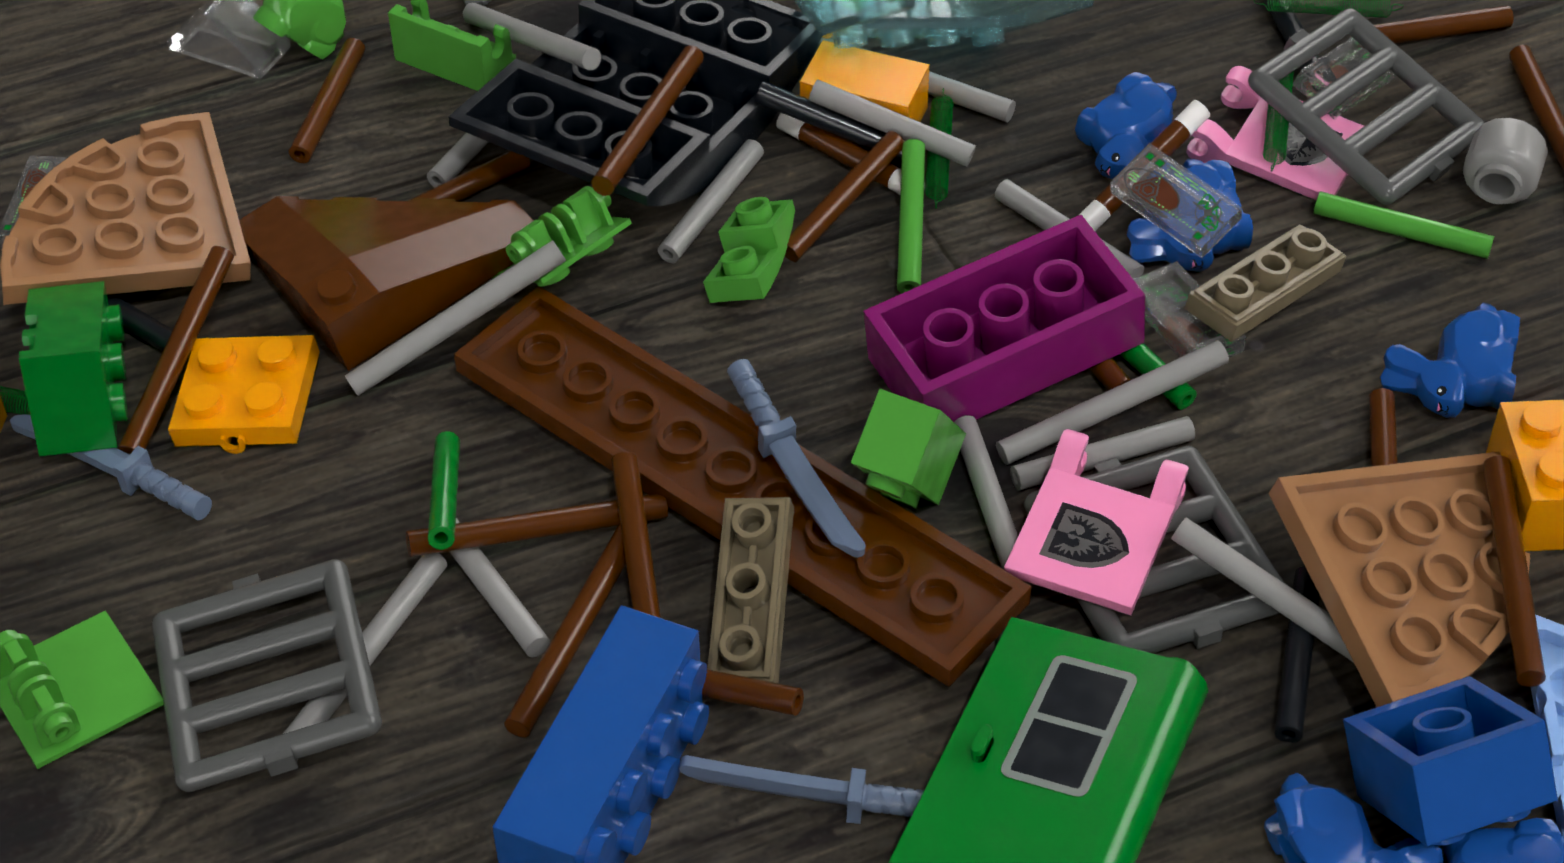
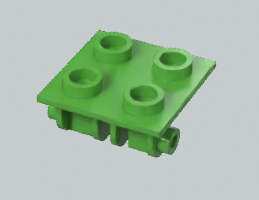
(577, 227)
(71, 687)

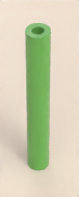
(911, 215)
(1404, 225)

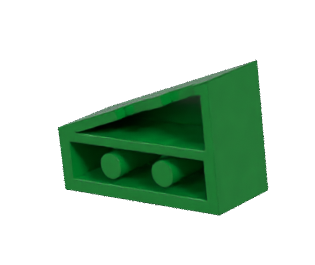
(73, 368)

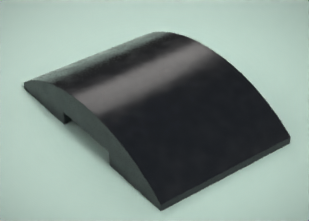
(579, 115)

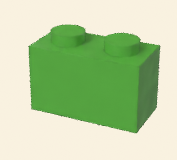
(907, 449)

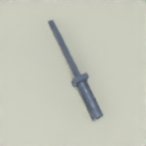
(779, 439)
(133, 472)
(854, 794)

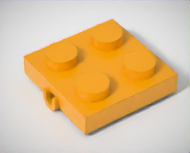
(244, 391)

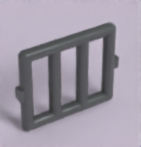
(1349, 152)
(1212, 502)
(282, 751)

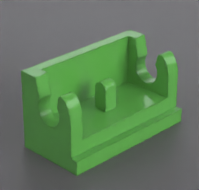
(447, 49)

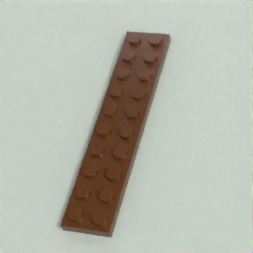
(609, 397)

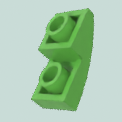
(754, 250)

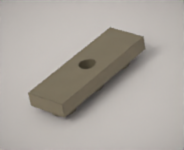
(1265, 282)
(752, 553)

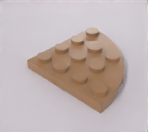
(128, 215)
(1402, 567)

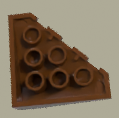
(377, 267)

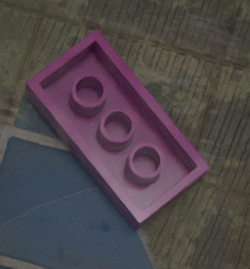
(1007, 323)

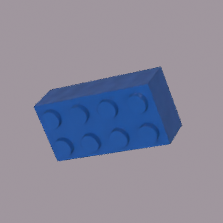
(610, 748)

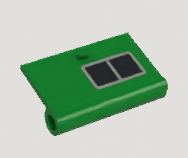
(1075, 755)

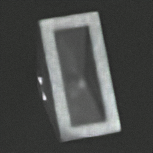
(230, 37)

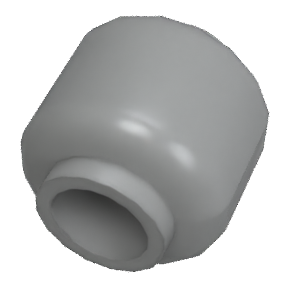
(1505, 161)

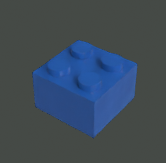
(1451, 760)

